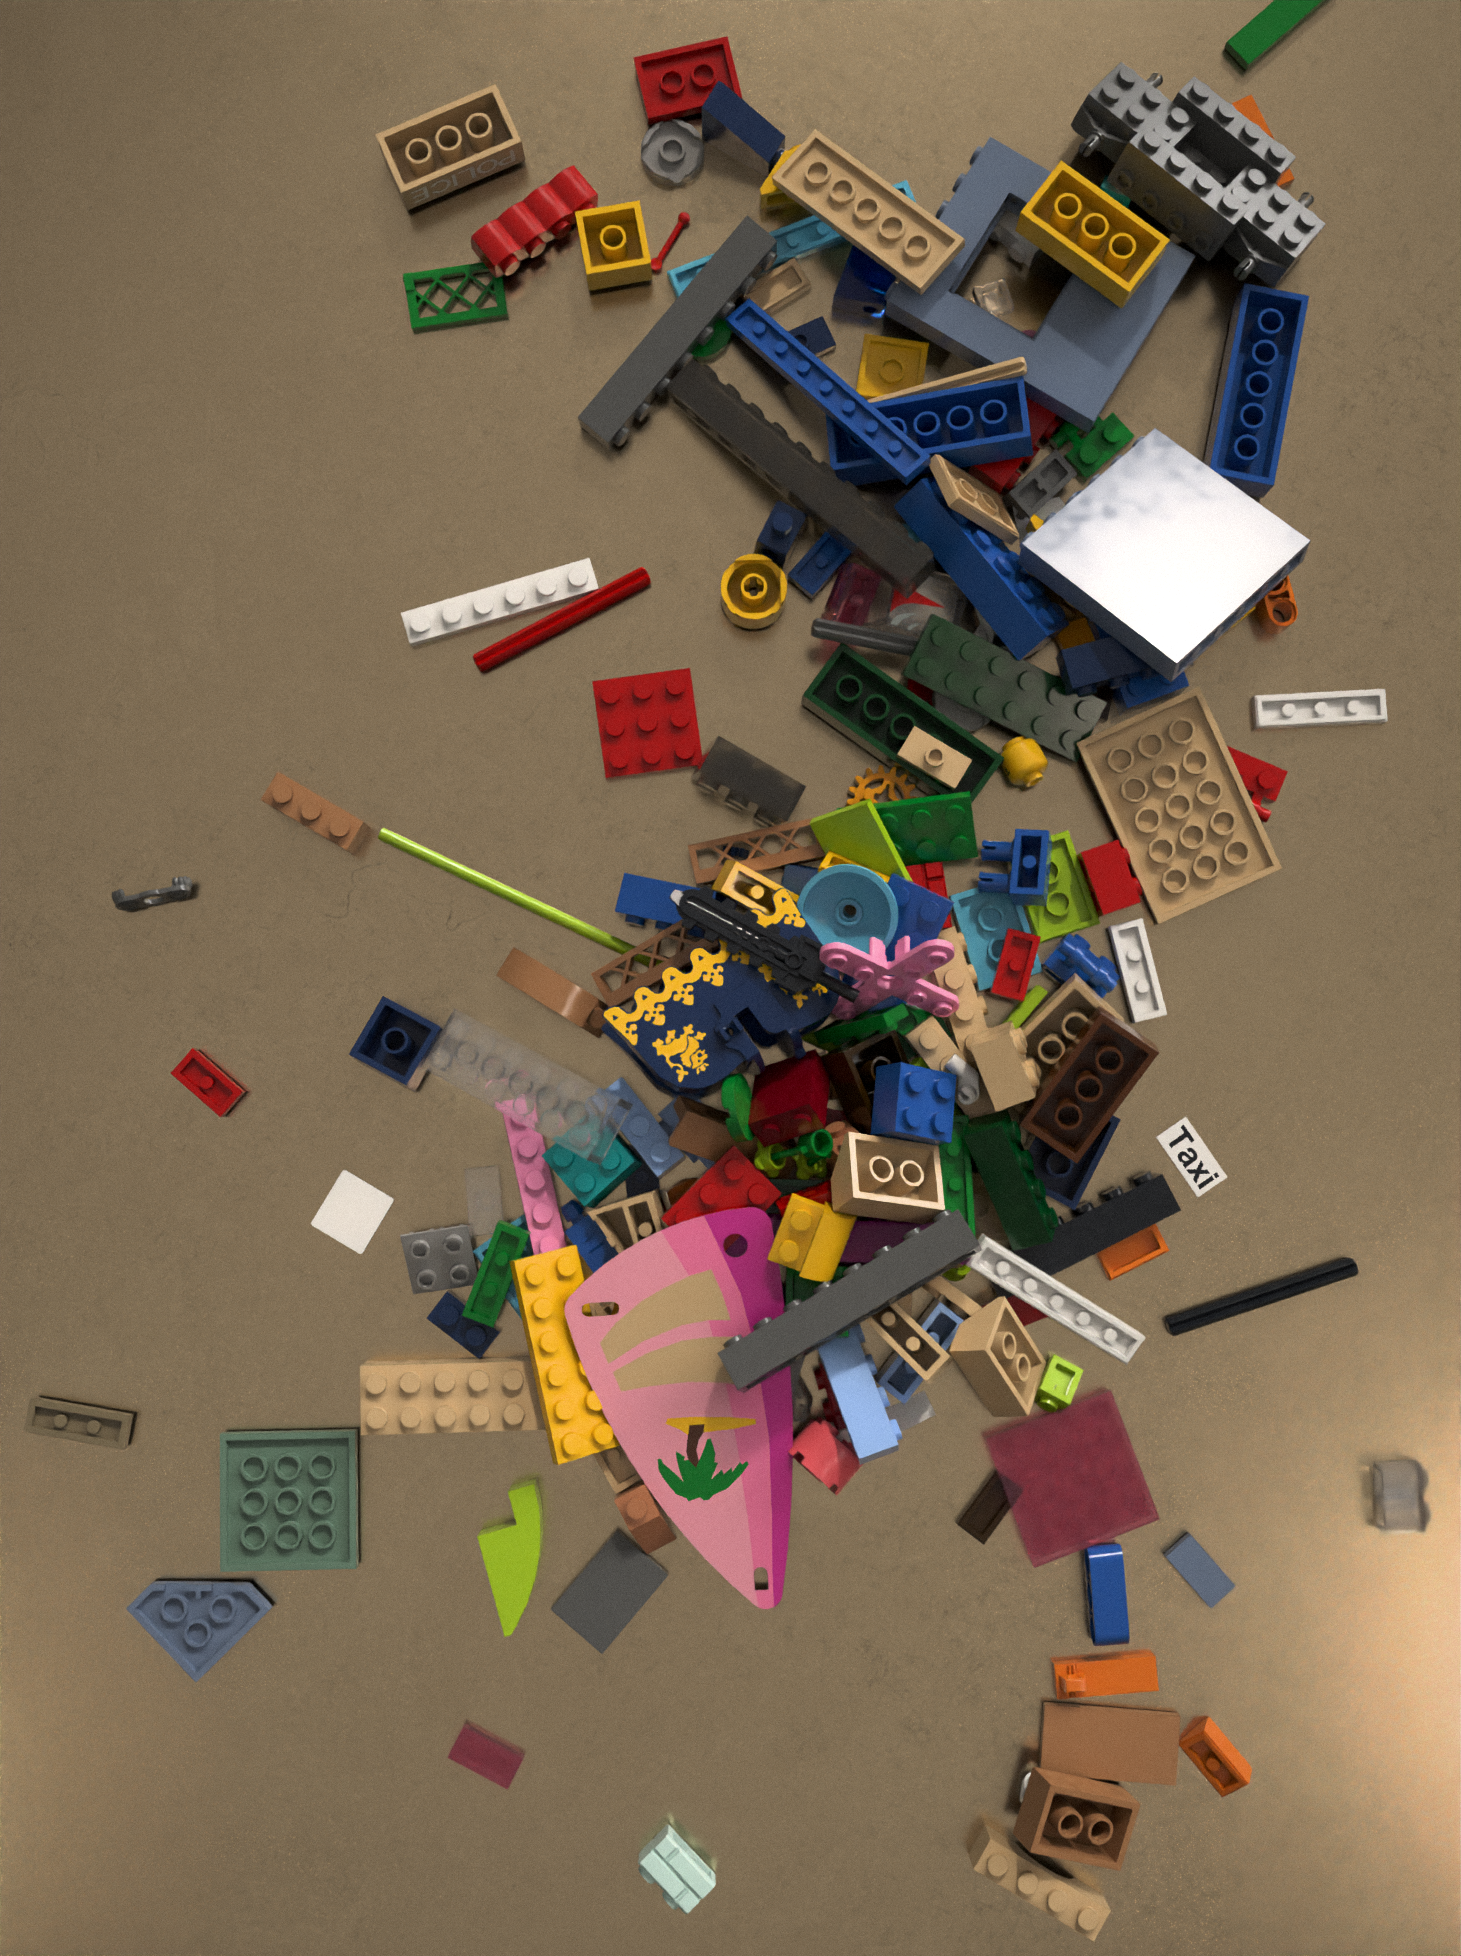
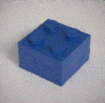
(913, 1104)

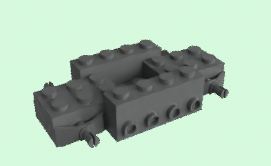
(1199, 170)

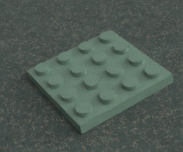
(289, 1500)

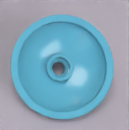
(830, 890)

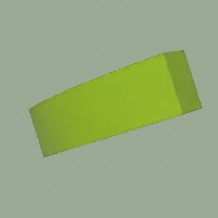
(514, 1553)

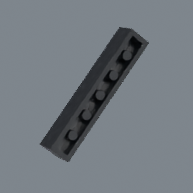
(1100, 1225)

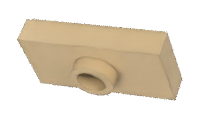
(934, 758)

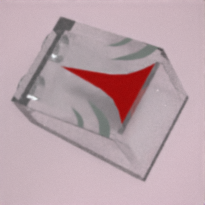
(907, 617)

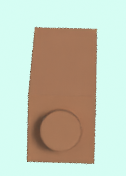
(644, 1517)

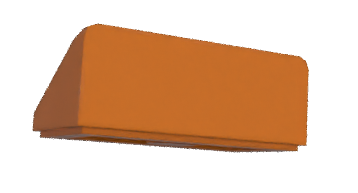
(1216, 1757)

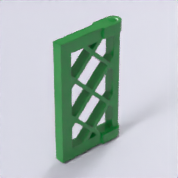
(442, 318)

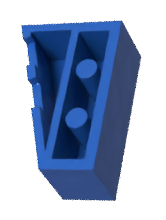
(648, 901)

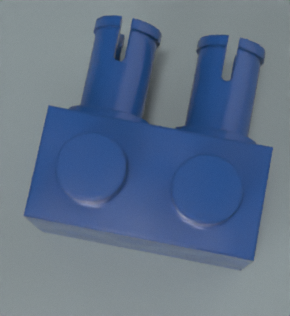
(1030, 869)

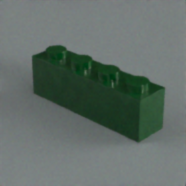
(1011, 1179)

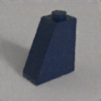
(740, 130)

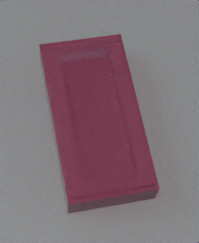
(486, 1756)

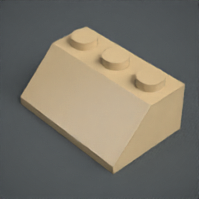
(887, 1179)
(999, 1359)

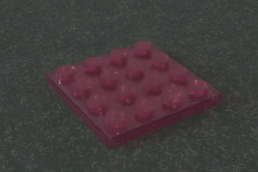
(1071, 1478)

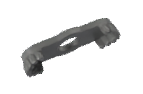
(179, 890)

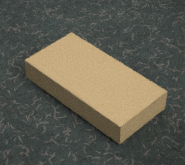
(779, 286)

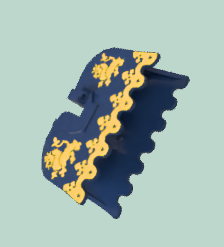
(684, 1029)

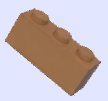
(315, 813)

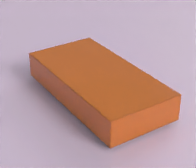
(1132, 1252)

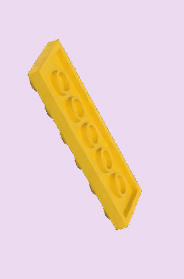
(567, 1401)

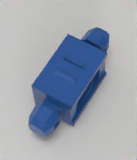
(587, 1236)

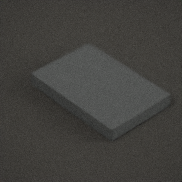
(609, 1591)

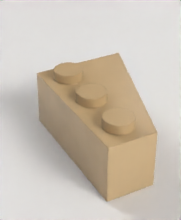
(630, 1219)

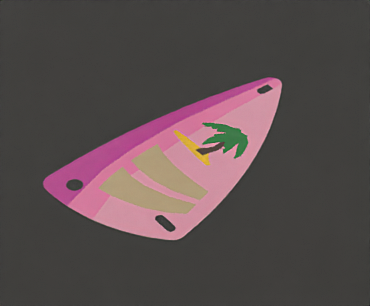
(696, 1440)

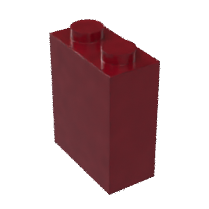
(789, 1099)

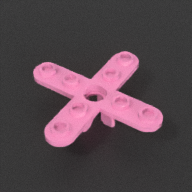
(907, 971)

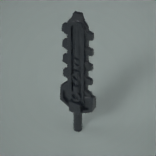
(793, 961)

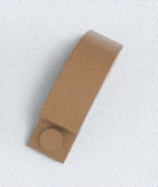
(554, 991)

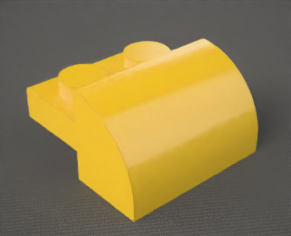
(811, 1238)

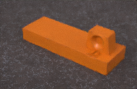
(1105, 1676)

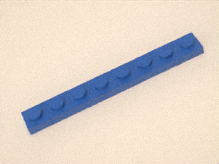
(828, 391)

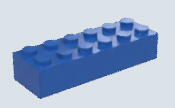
(1255, 387)
(959, 423)
(984, 571)

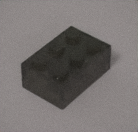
(747, 783)

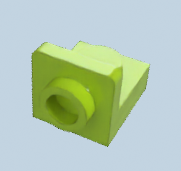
(1057, 1384)

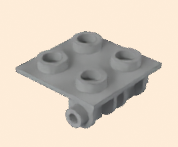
(439, 1259)

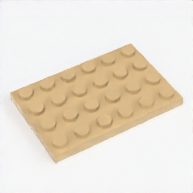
(1178, 805)

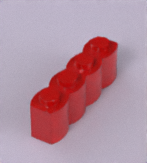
(533, 222)

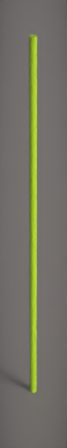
(530, 904)

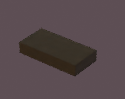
(985, 1509)

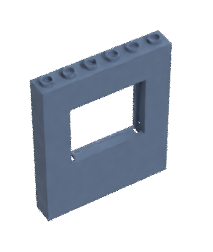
(1084, 337)

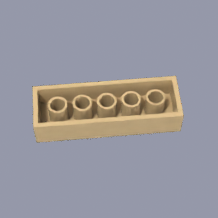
(449, 1396)

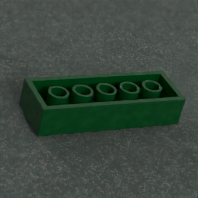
(881, 715)

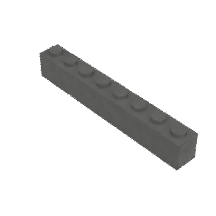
(678, 333)
(849, 1300)

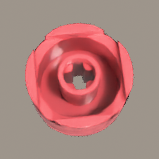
(825, 1455)

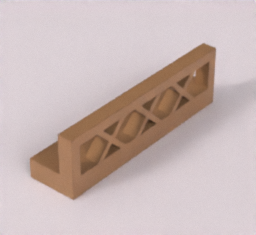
(761, 864)
(653, 975)

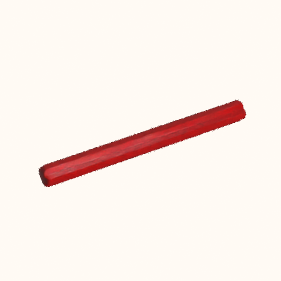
(561, 619)

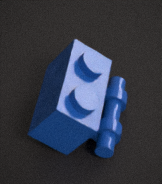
(1073, 956)

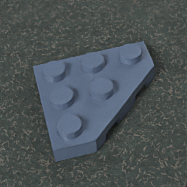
(198, 1619)

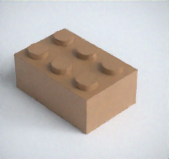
(1076, 1819)

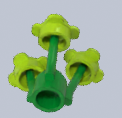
(810, 1155)

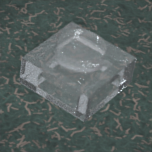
(994, 298)

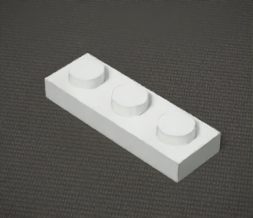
(1137, 970)

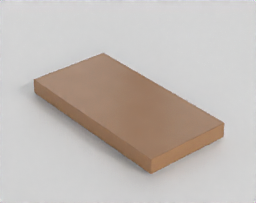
(1110, 1743)

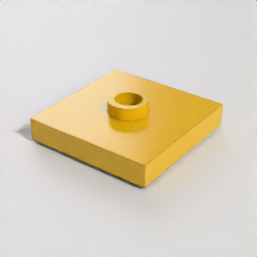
(890, 365)

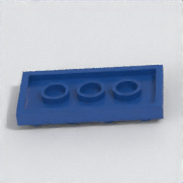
(920, 918)

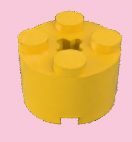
(771, 586)

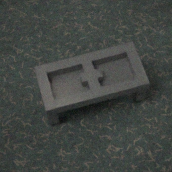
(1039, 485)

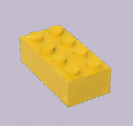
(1091, 234)

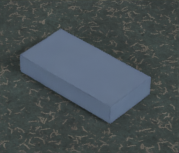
(1199, 1570)

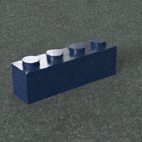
(1100, 664)

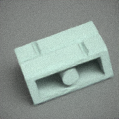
(676, 1870)

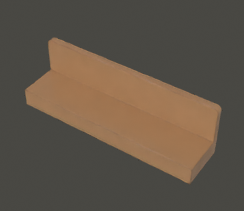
(705, 1134)

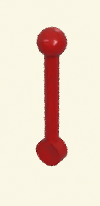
(656, 263)

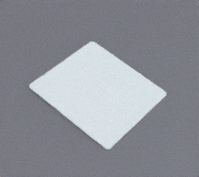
(352, 1211)

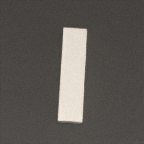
(1319, 709)

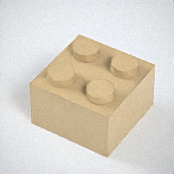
(1004, 1065)

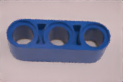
(1106, 1595)

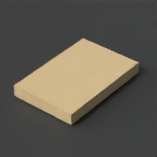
(973, 499)

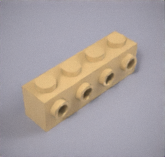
(960, 980)

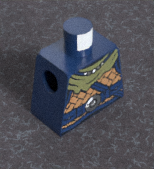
(781, 533)

